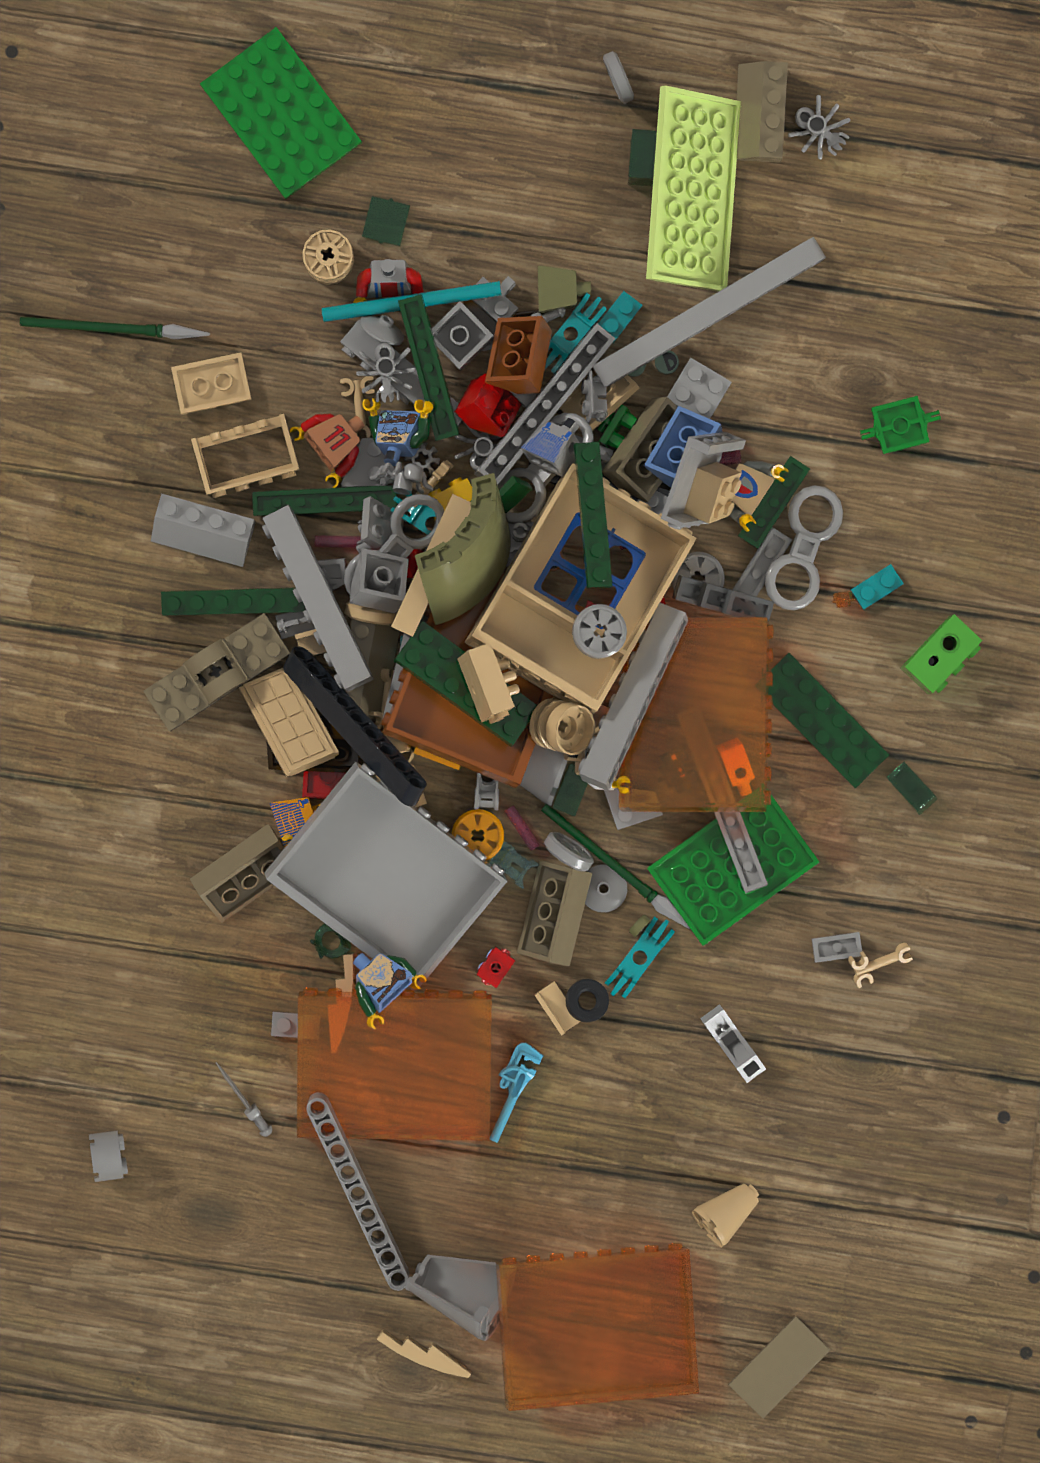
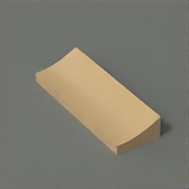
(415, 598)

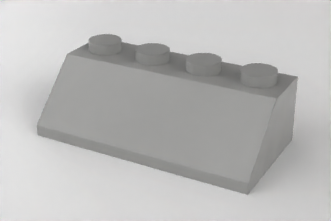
(202, 530)

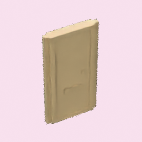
(288, 722)

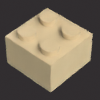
(713, 492)

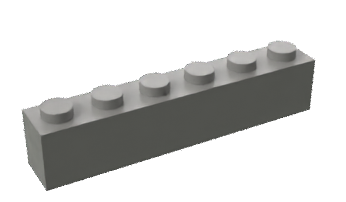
(359, 340)

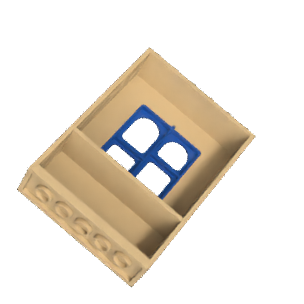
(537, 628)

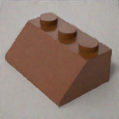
(519, 354)

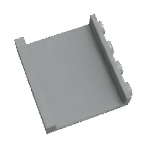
(698, 452)

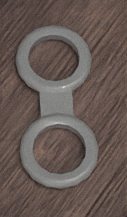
(541, 477)
(398, 543)
(804, 547)

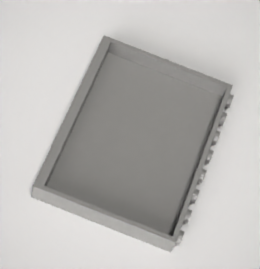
(385, 873)

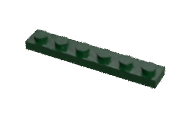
(428, 366)
(321, 500)
(593, 515)
(230, 601)

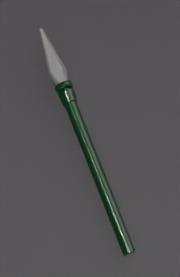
(170, 331)
(660, 903)

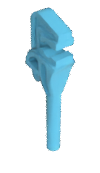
(515, 1078)

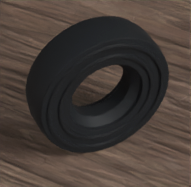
(597, 990)

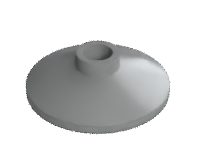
(382, 329)
(616, 889)

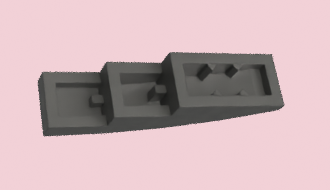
(721, 598)

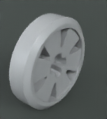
(618, 77)
(704, 564)
(604, 617)
(568, 851)

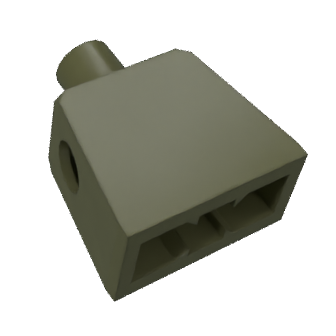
(559, 288)

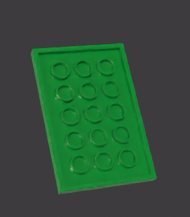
(280, 113)
(704, 880)

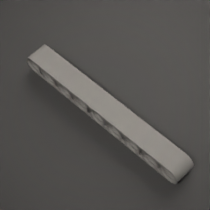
(357, 1179)

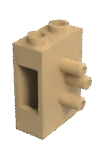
(488, 683)

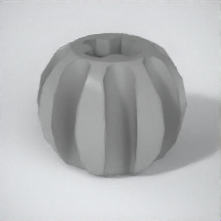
(426, 453)

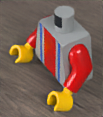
(387, 279)

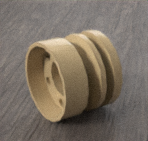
(332, 270)
(562, 726)

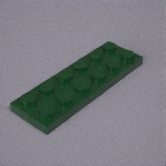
(436, 664)
(824, 722)

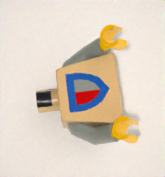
(755, 482)

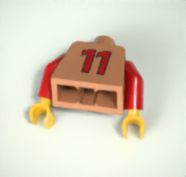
(333, 441)

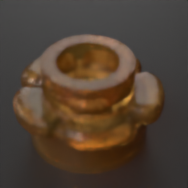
(843, 599)

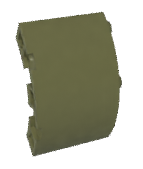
(470, 563)

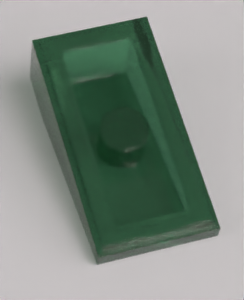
(911, 788)

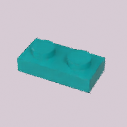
(620, 315)
(877, 587)

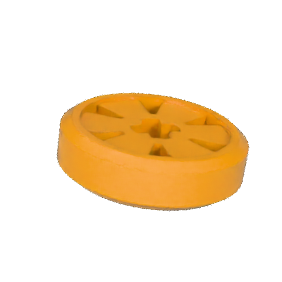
(485, 821)

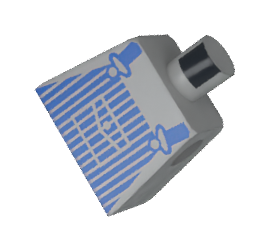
(553, 446)

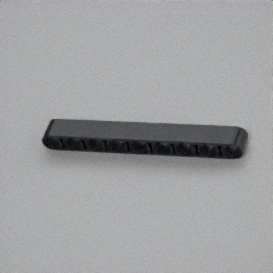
(355, 726)

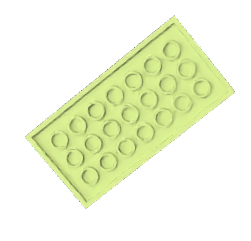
(693, 189)

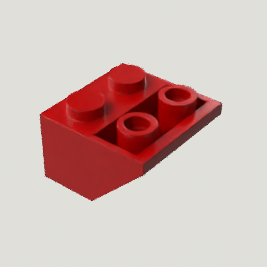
(487, 407)

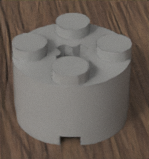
(107, 1156)

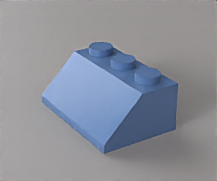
(670, 447)

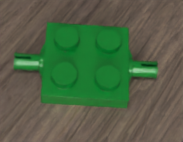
(900, 425)

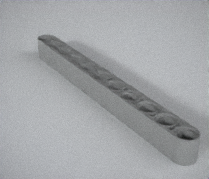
(709, 312)

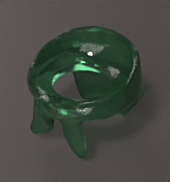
(344, 947)

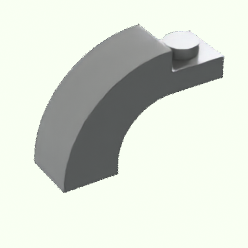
(733, 1043)

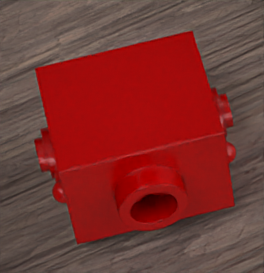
(495, 956)

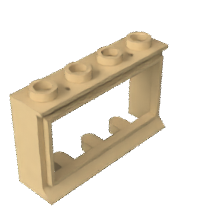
(238, 432)

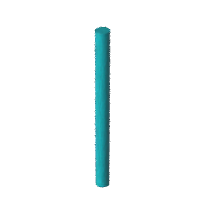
(430, 298)

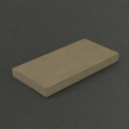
(779, 1367)

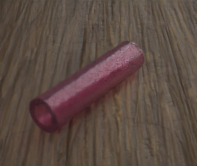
(336, 541)
(522, 828)

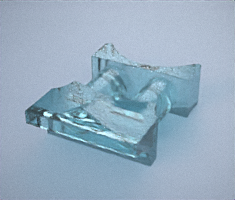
(505, 858)

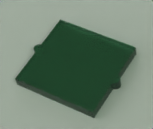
(386, 221)

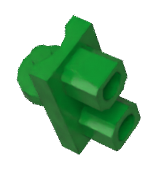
(622, 418)

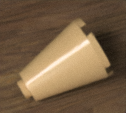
(726, 1213)

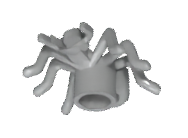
(817, 126)
(385, 368)
(481, 449)
(402, 478)

